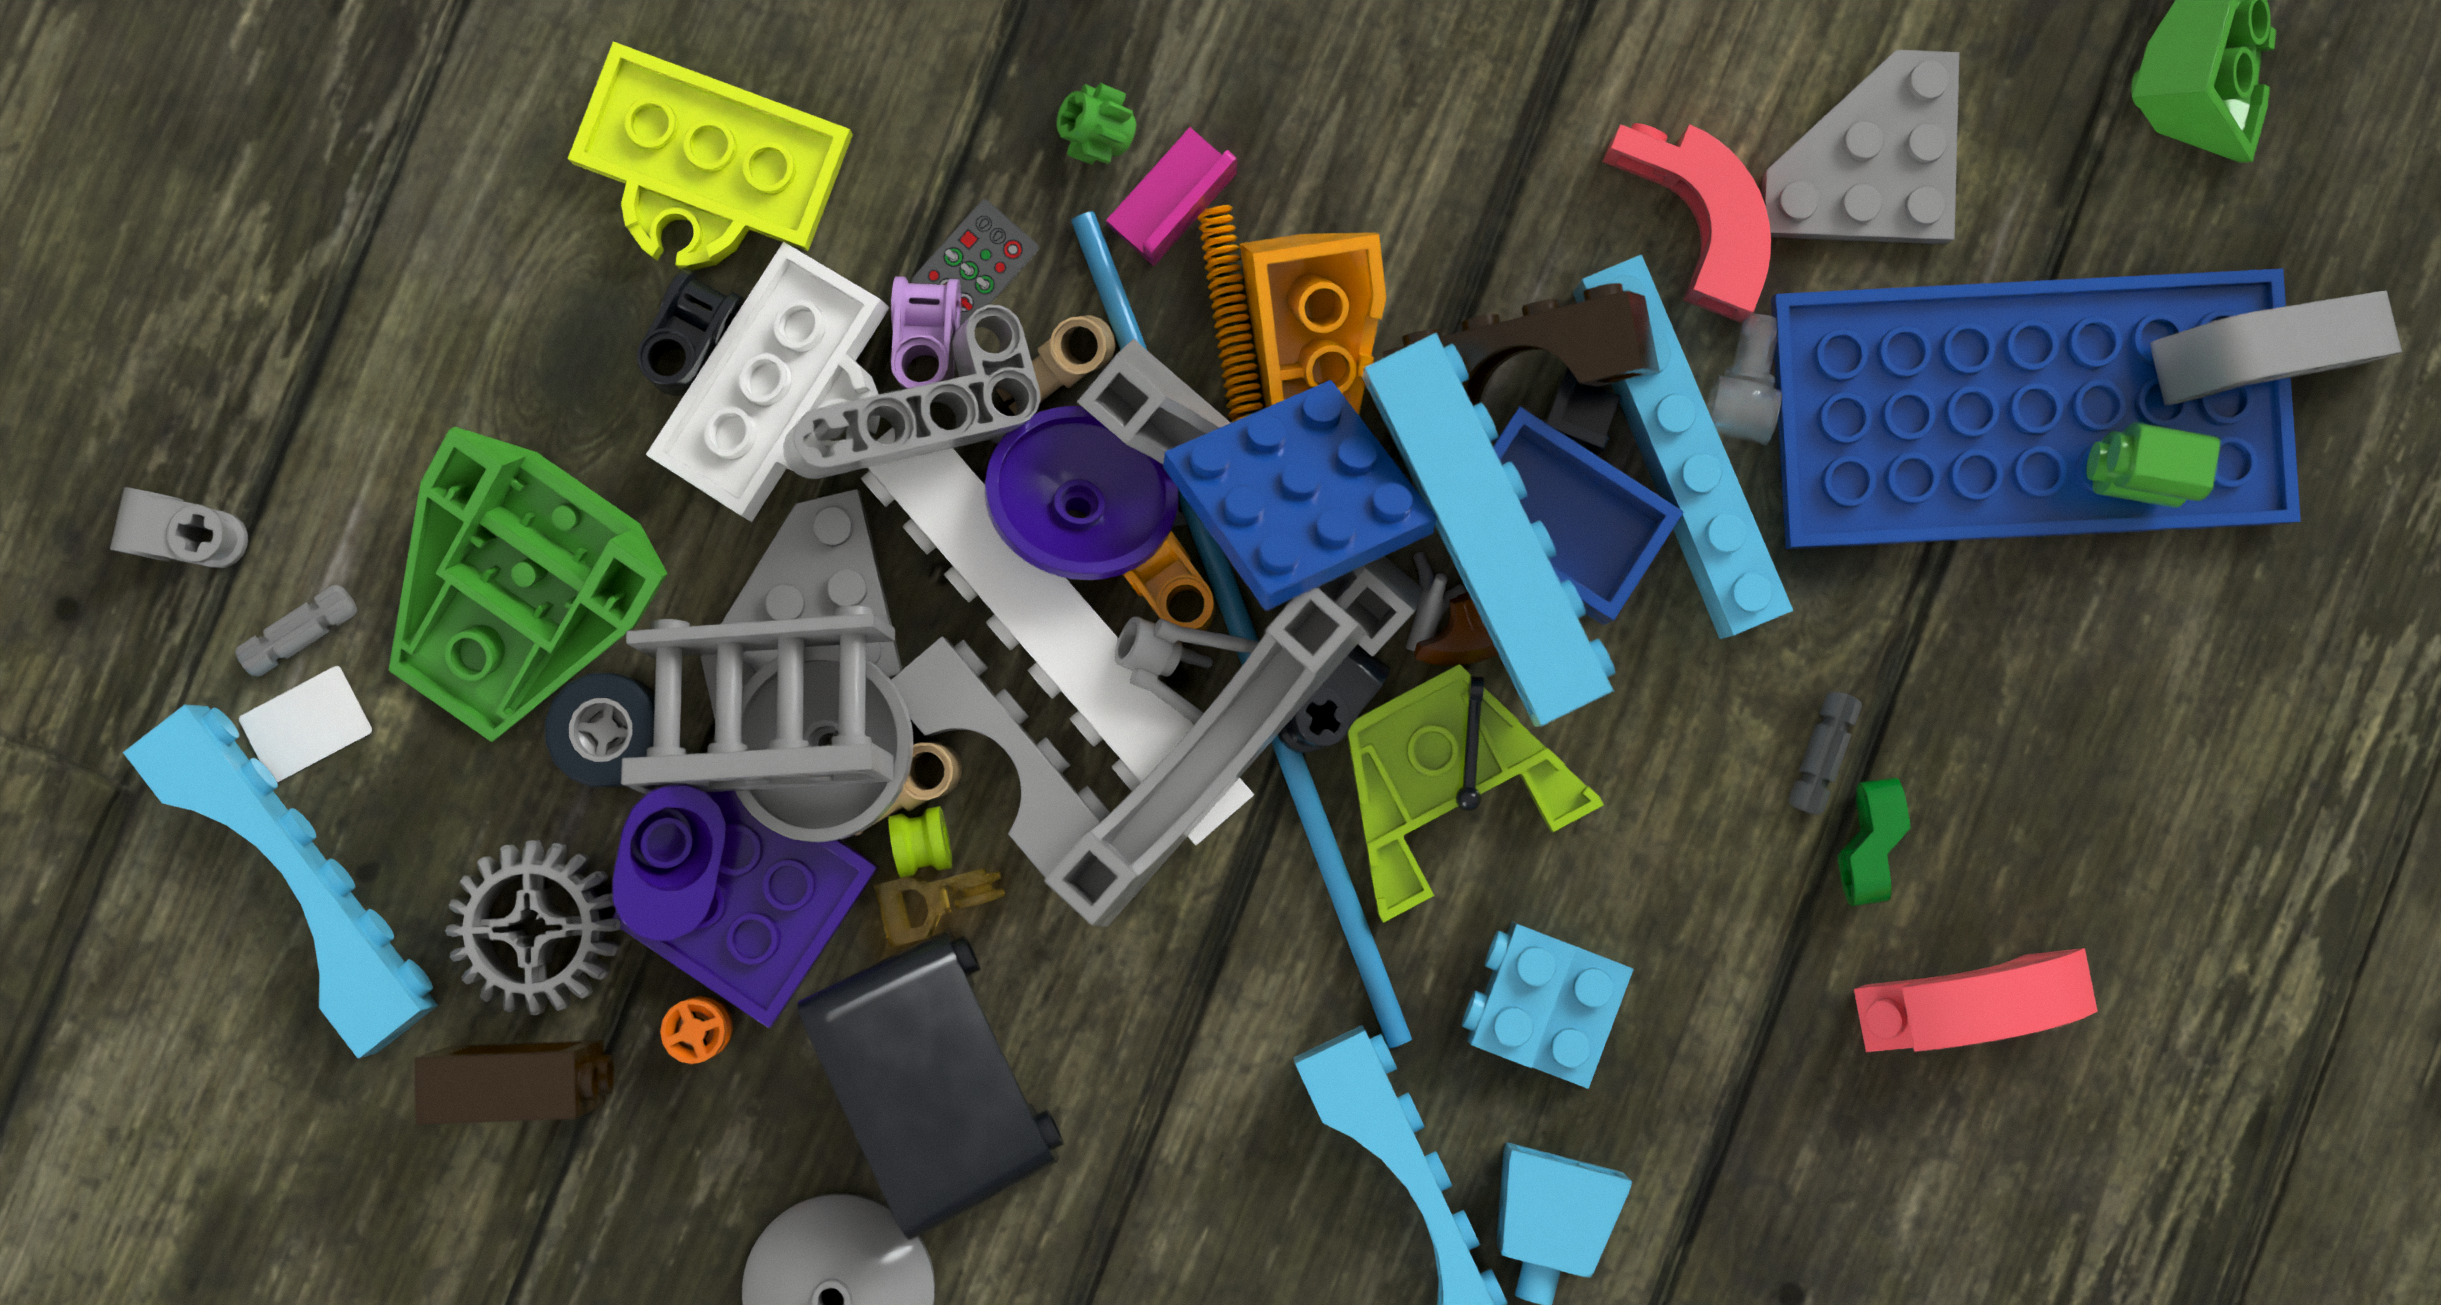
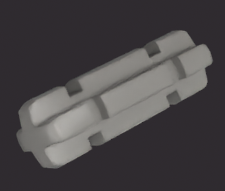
(296, 630)

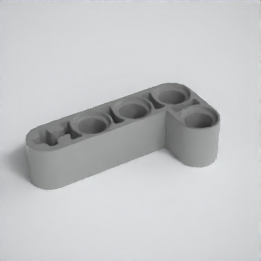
(2275, 345)
(910, 412)

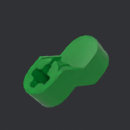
(1883, 824)

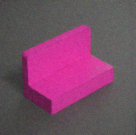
(1172, 196)

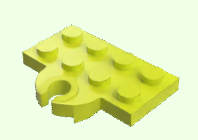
(706, 157)

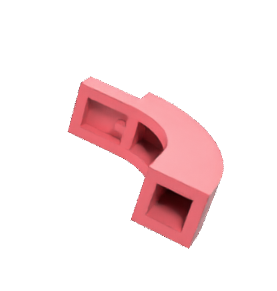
(1725, 205)
(1977, 1005)

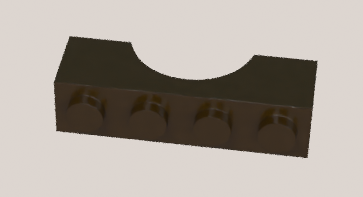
(1598, 338)

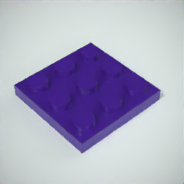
(769, 913)

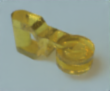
(974, 884)

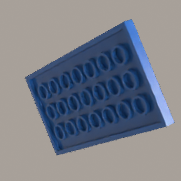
(1984, 401)

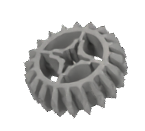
(533, 956)

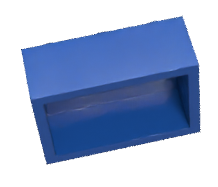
(1594, 513)

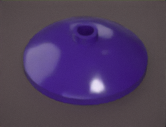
(1076, 463)

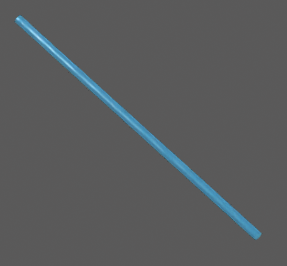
(1240, 625)

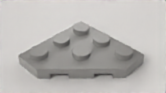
(1876, 161)
(811, 567)

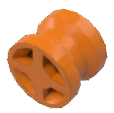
(684, 1034)

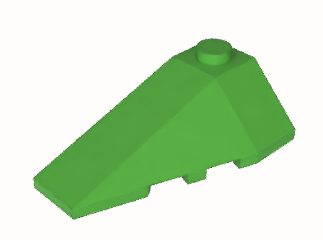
(2205, 74)

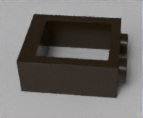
(512, 1081)

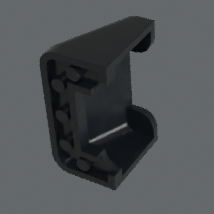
(927, 1083)

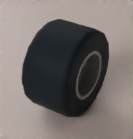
(583, 726)

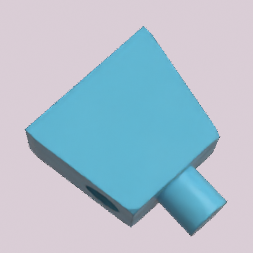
(1555, 1217)

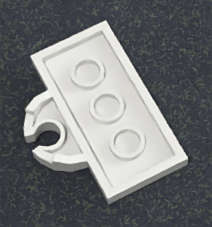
(777, 360)

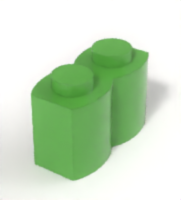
(2154, 465)

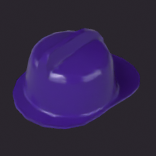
(668, 862)

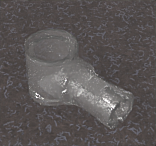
(1744, 398)

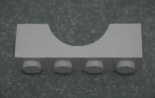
(949, 695)

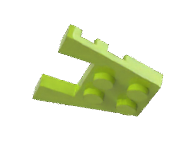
(1412, 765)

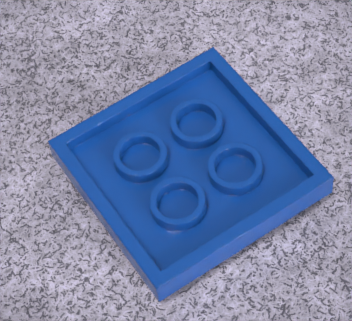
(1299, 494)

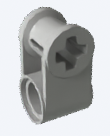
(173, 529)

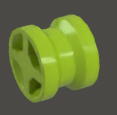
(920, 842)

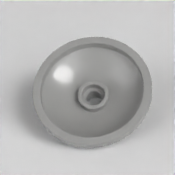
(826, 810)
(840, 1245)

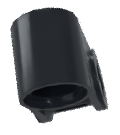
(686, 328)
(1336, 703)

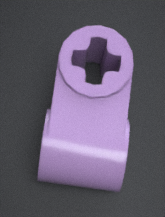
(924, 324)

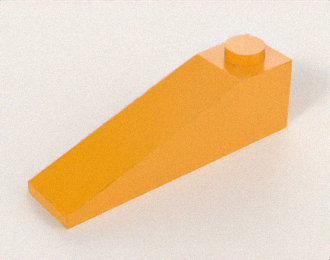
(1314, 310)

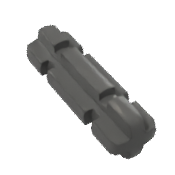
(1825, 753)

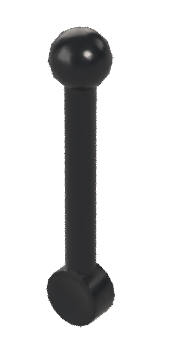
(1468, 796)

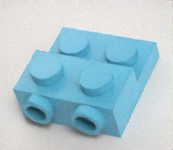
(1546, 1004)

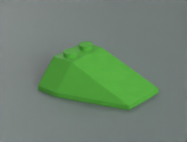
(513, 581)

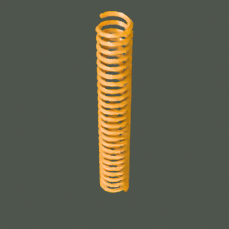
(1220, 310)

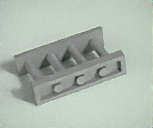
(789, 757)

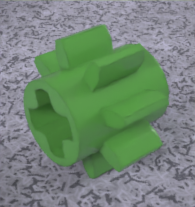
(1096, 123)

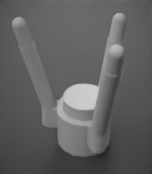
(1157, 649)

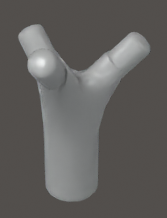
(1432, 602)

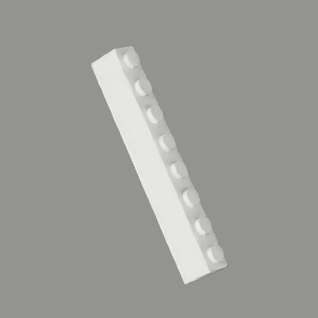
(1042, 614)

